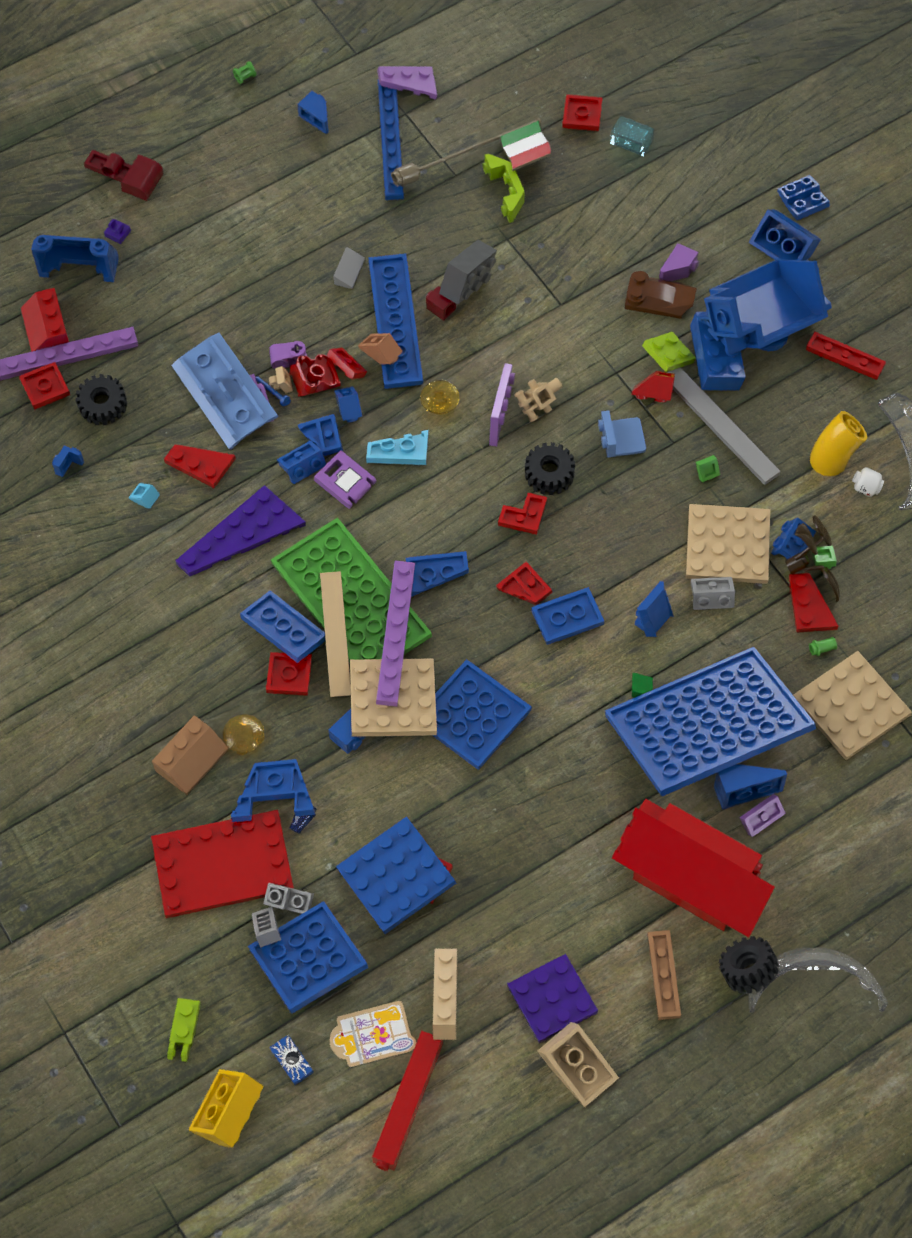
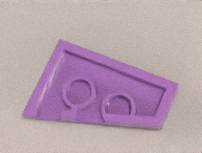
(409, 78)

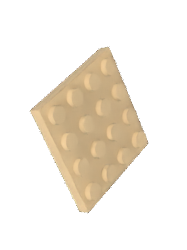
(728, 543)
(416, 701)
(852, 705)

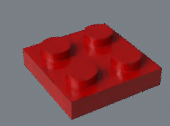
(582, 112)
(44, 385)
(287, 675)

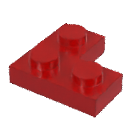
(524, 519)

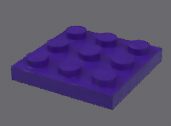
(552, 998)

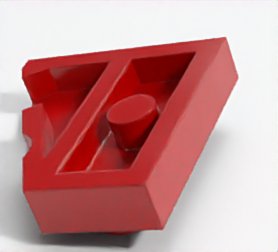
(525, 585)

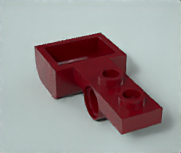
(135, 179)

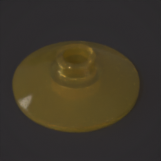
(439, 390)

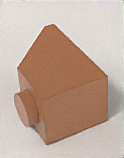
(381, 348)

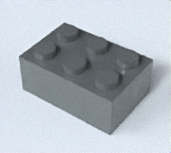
(468, 271)

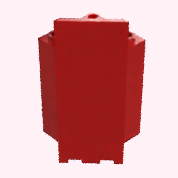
(695, 866)

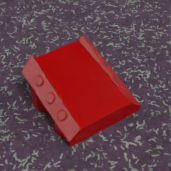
(314, 374)

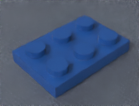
(567, 616)

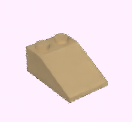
(578, 1063)

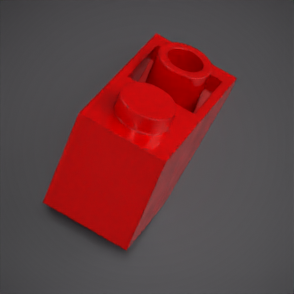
(657, 386)

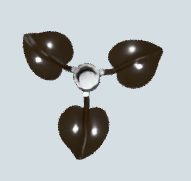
(800, 561)

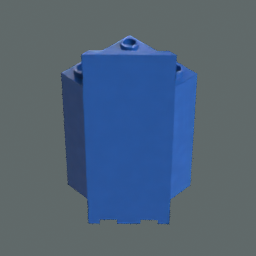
(765, 304)

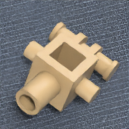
(538, 396)

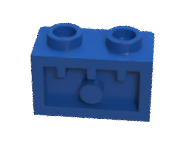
(302, 461)
(788, 543)

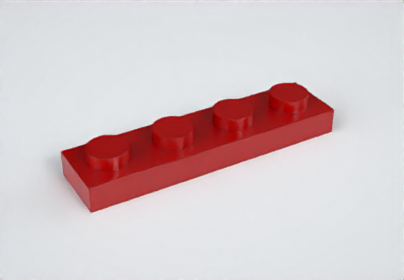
(845, 355)

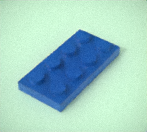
(283, 626)

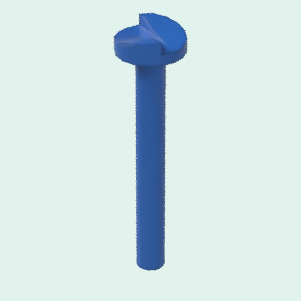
(283, 400)

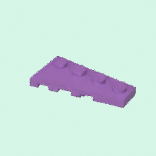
(501, 403)

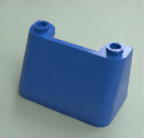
(53, 250)

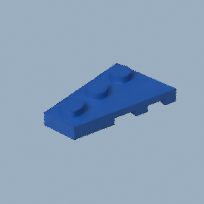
(437, 569)

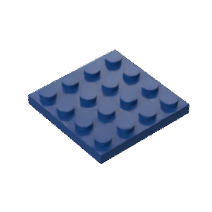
(476, 714)
(396, 875)
(309, 957)

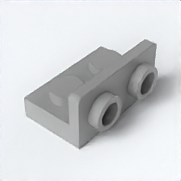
(713, 593)

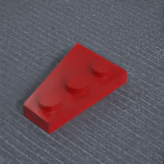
(200, 463)
(809, 605)

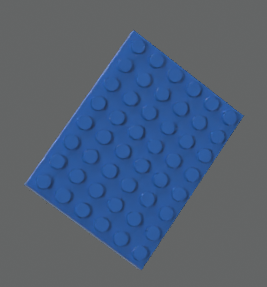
(709, 721)

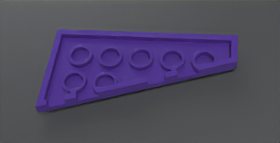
(246, 528)

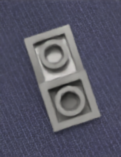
(288, 898)

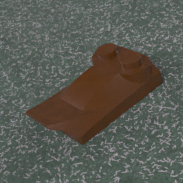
(658, 296)

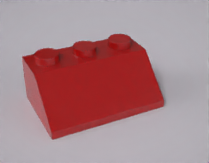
(44, 320)

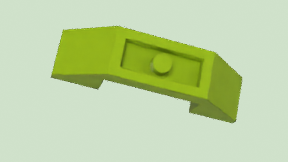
(500, 168)

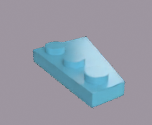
(399, 451)

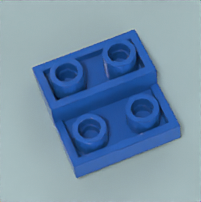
(803, 197)

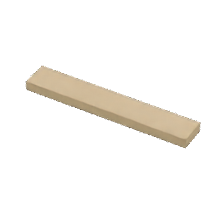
(335, 634)

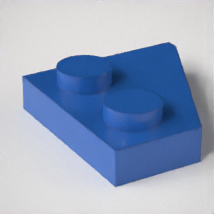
(323, 434)

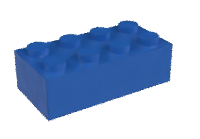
(714, 365)

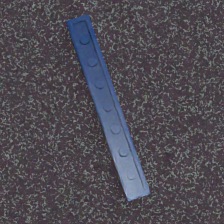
(390, 140)

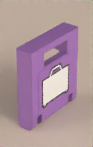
(347, 481)

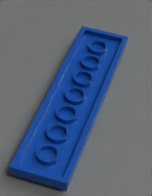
(396, 316)

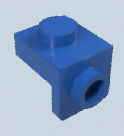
(64, 459)

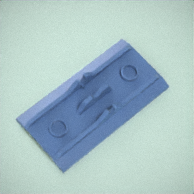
(224, 390)

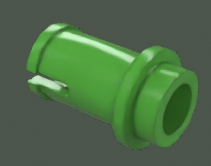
(822, 646)

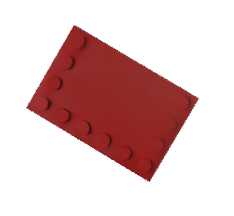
(220, 863)

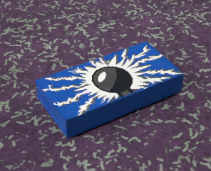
(291, 1060)

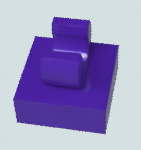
(117, 231)

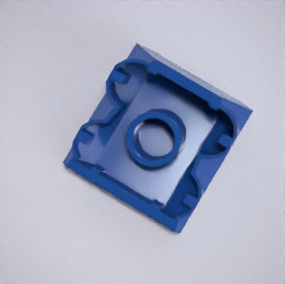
(654, 611)

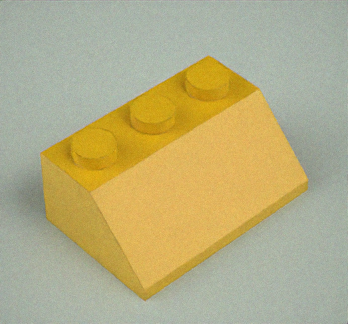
(226, 1107)

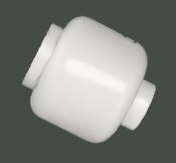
(868, 482)

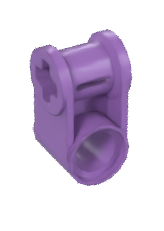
(286, 354)

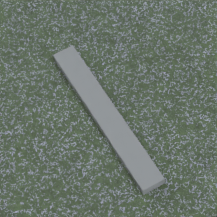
(724, 427)

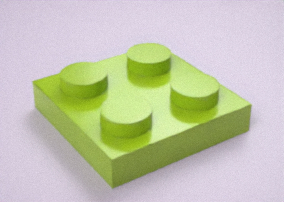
(669, 351)

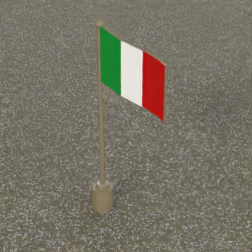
(521, 145)

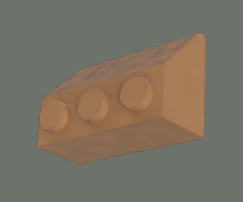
(189, 755)

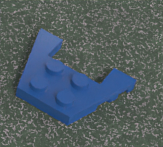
(273, 782)

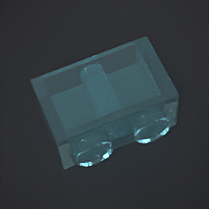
(632, 135)

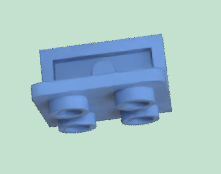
(621, 436)

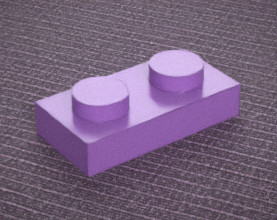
(762, 815)

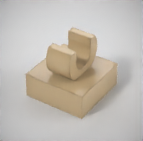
(281, 380)

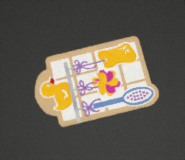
(372, 1034)

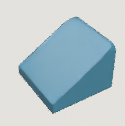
(144, 495)

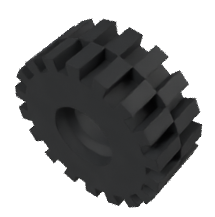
(101, 412)
(545, 480)
(746, 953)

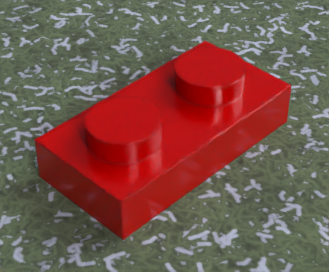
(346, 363)

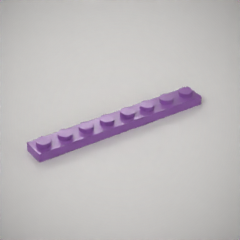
(68, 352)
(395, 634)

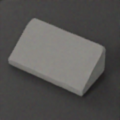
(348, 268)

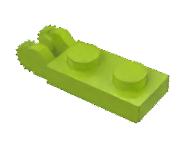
(183, 1027)

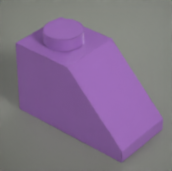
(679, 263)

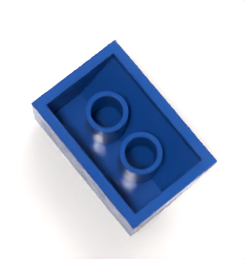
(783, 238)

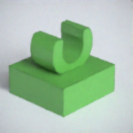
(708, 468)
(825, 557)

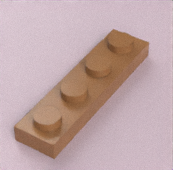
(664, 975)

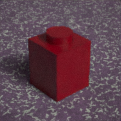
(439, 304)

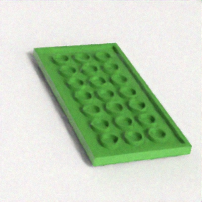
(365, 603)

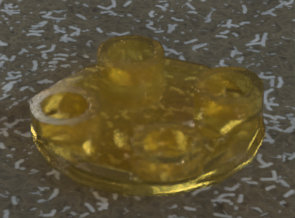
(243, 733)

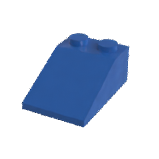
(747, 783)

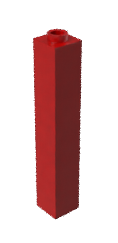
(407, 1102)

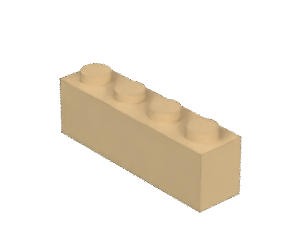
(445, 994)

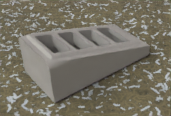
(266, 931)

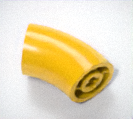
(837, 444)

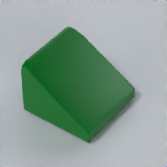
(641, 684)

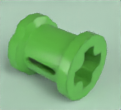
(244, 72)

